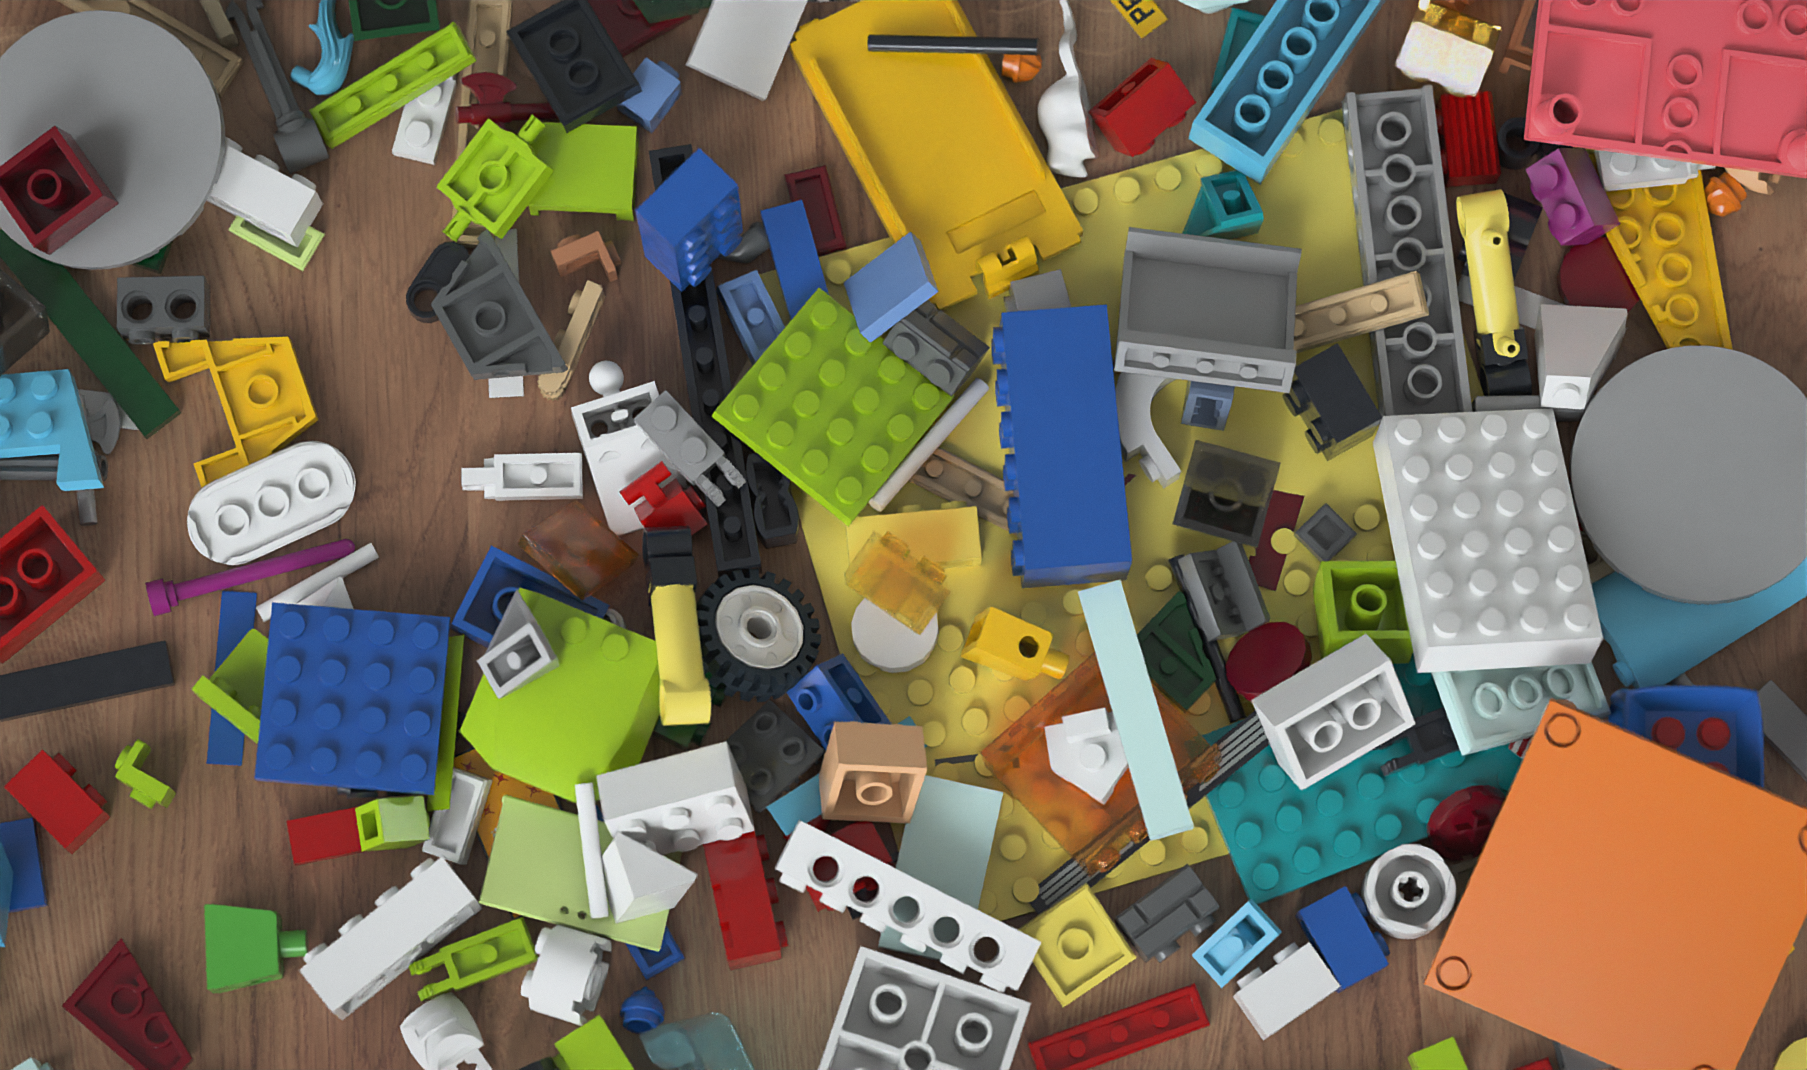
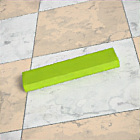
(392, 85)

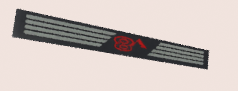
(1236, 749)

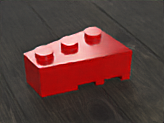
(745, 900)

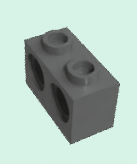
(165, 296)

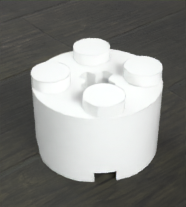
(1429, 879)
(567, 973)

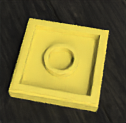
(1077, 945)

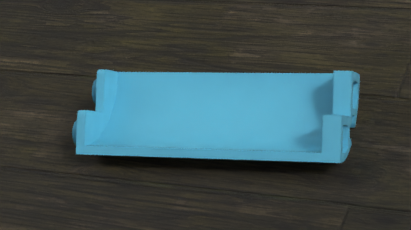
(1665, 638)

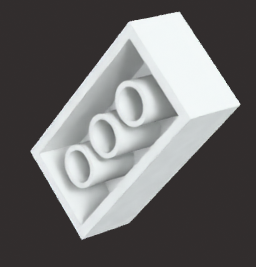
(390, 937)

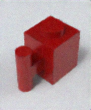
(665, 505)

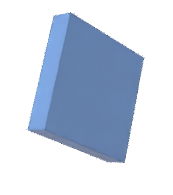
(890, 287)

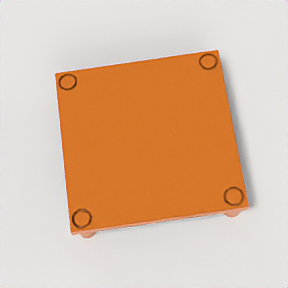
(1629, 900)

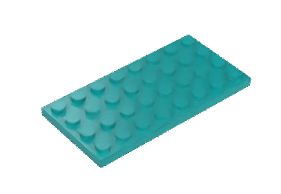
(1353, 815)

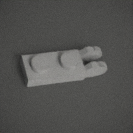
(686, 445)

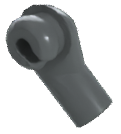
(752, 245)

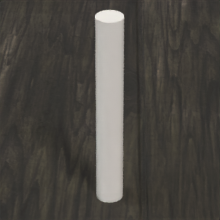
(313, 583)
(591, 850)

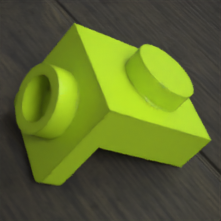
(144, 787)

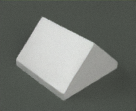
(641, 879)

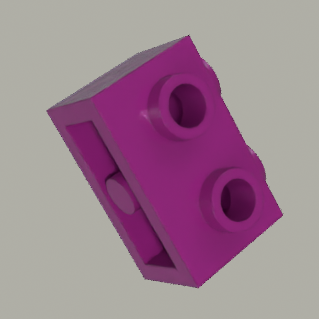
(1572, 196)

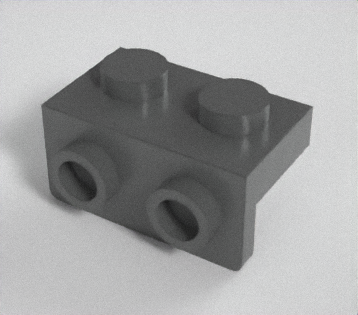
(1224, 591)

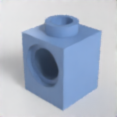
(658, 94)

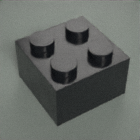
(1332, 403)

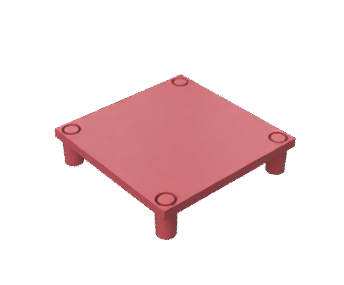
(1674, 80)

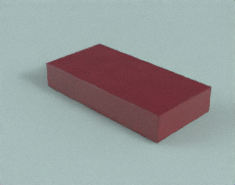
(816, 192)

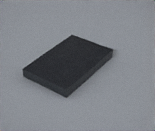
(574, 62)

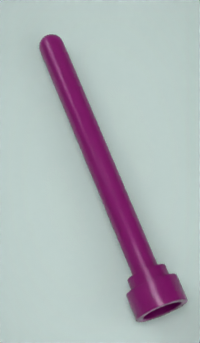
(167, 594)

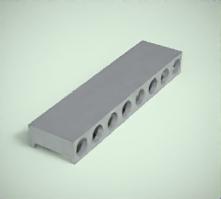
(1402, 231)

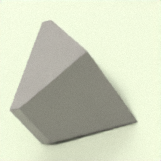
(517, 651)

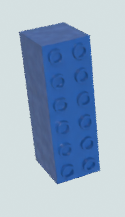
(1061, 446)

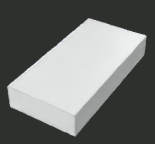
(455, 828)

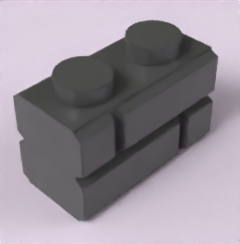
(936, 347)
(1167, 914)

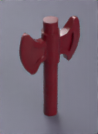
(490, 91)

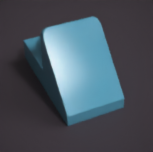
(1236, 943)

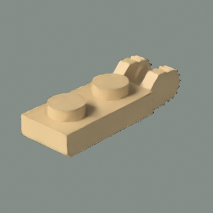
(571, 342)

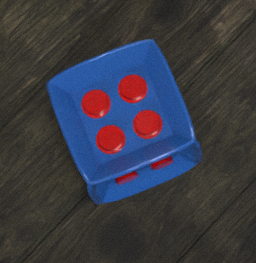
(1701, 721)

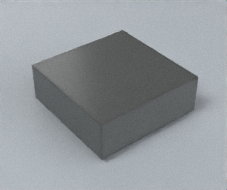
(1325, 534)

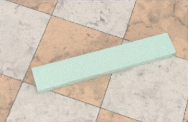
(1135, 710)

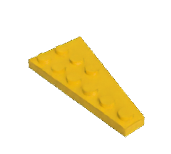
(1672, 260)

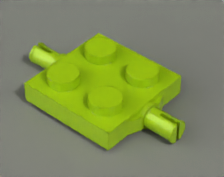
(494, 178)

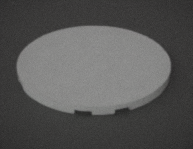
(138, 115)
(1695, 474)

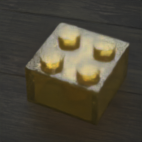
(1448, 48)
(897, 581)

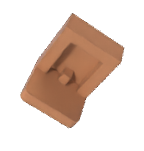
(580, 252)

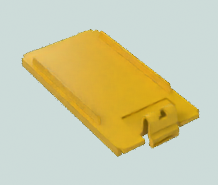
(937, 145)

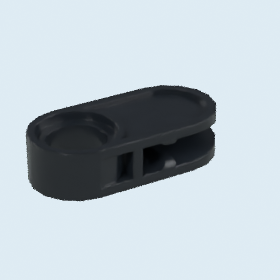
(435, 275)

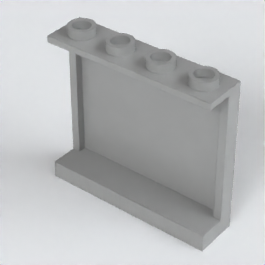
(1208, 310)

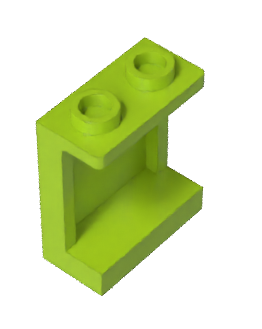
(591, 169)

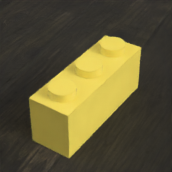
(943, 535)

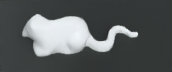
(1065, 110)

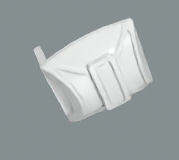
(443, 1035)

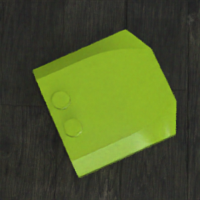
(578, 718)

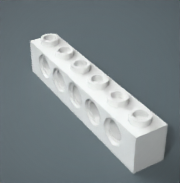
(1014, 947)

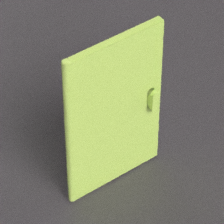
(541, 869)

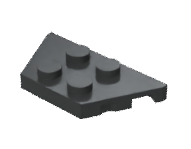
(494, 319)

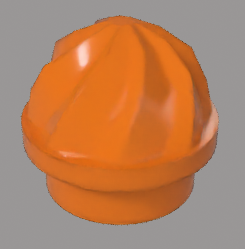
(1021, 67)
(1724, 195)

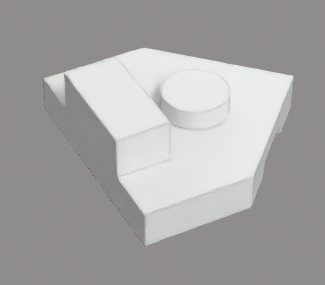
(1088, 752)

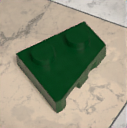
(1176, 654)

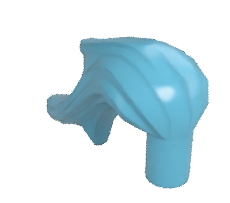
(335, 54)

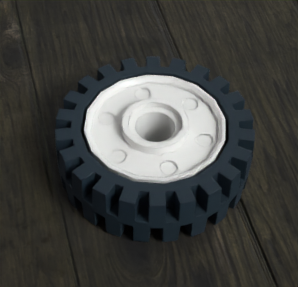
(783, 627)

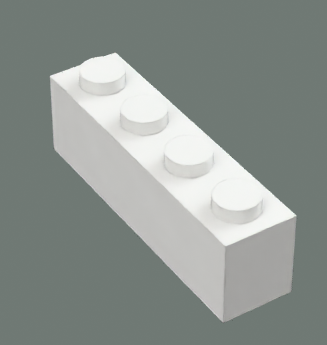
(264, 195)

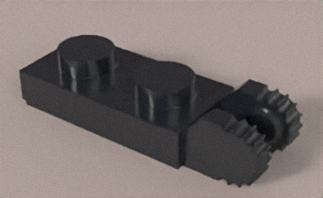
(1428, 740)

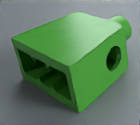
(247, 946)

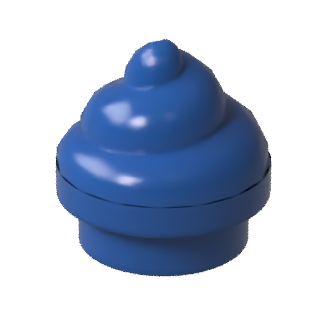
(642, 1011)

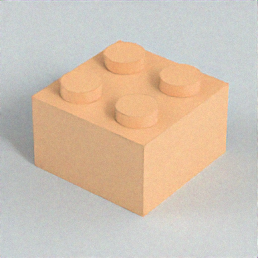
(872, 772)

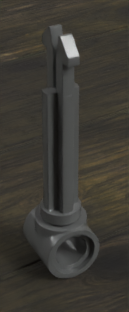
(296, 135)

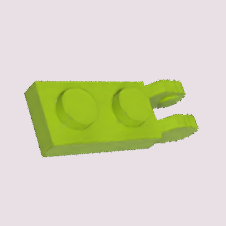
(478, 958)

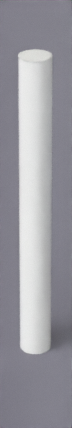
(929, 444)

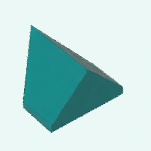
(1225, 208)

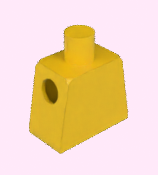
(996, 641)

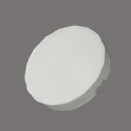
(888, 642)

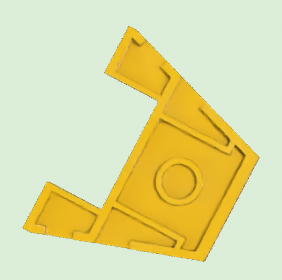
(258, 390)

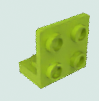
(238, 685)

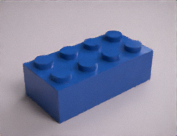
(691, 221)

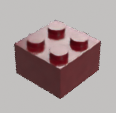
(53, 190)

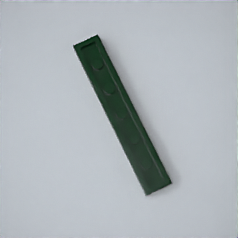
(92, 337)

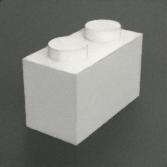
(1284, 990)

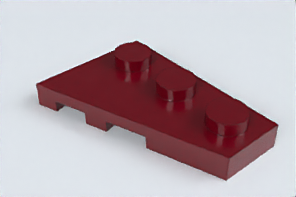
(127, 1015)

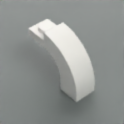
(1136, 430)

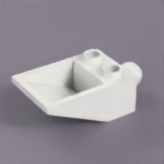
(624, 450)

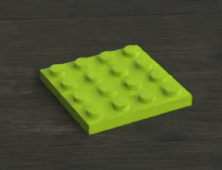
(831, 407)

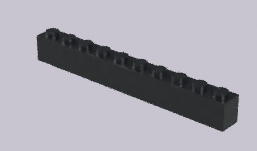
(707, 387)

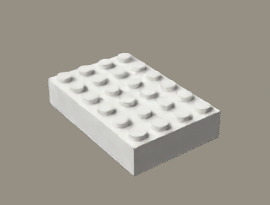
(1486, 540)
(920, 1020)

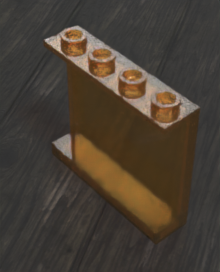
(1075, 820)

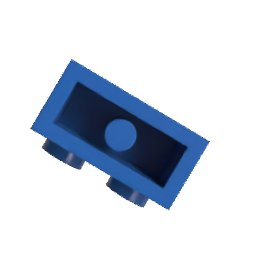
(832, 695)

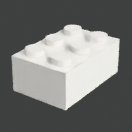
(1333, 711)
(678, 800)

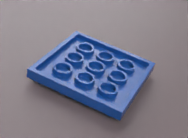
(352, 698)

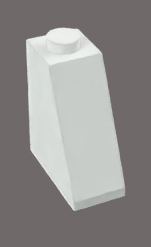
(1575, 351)

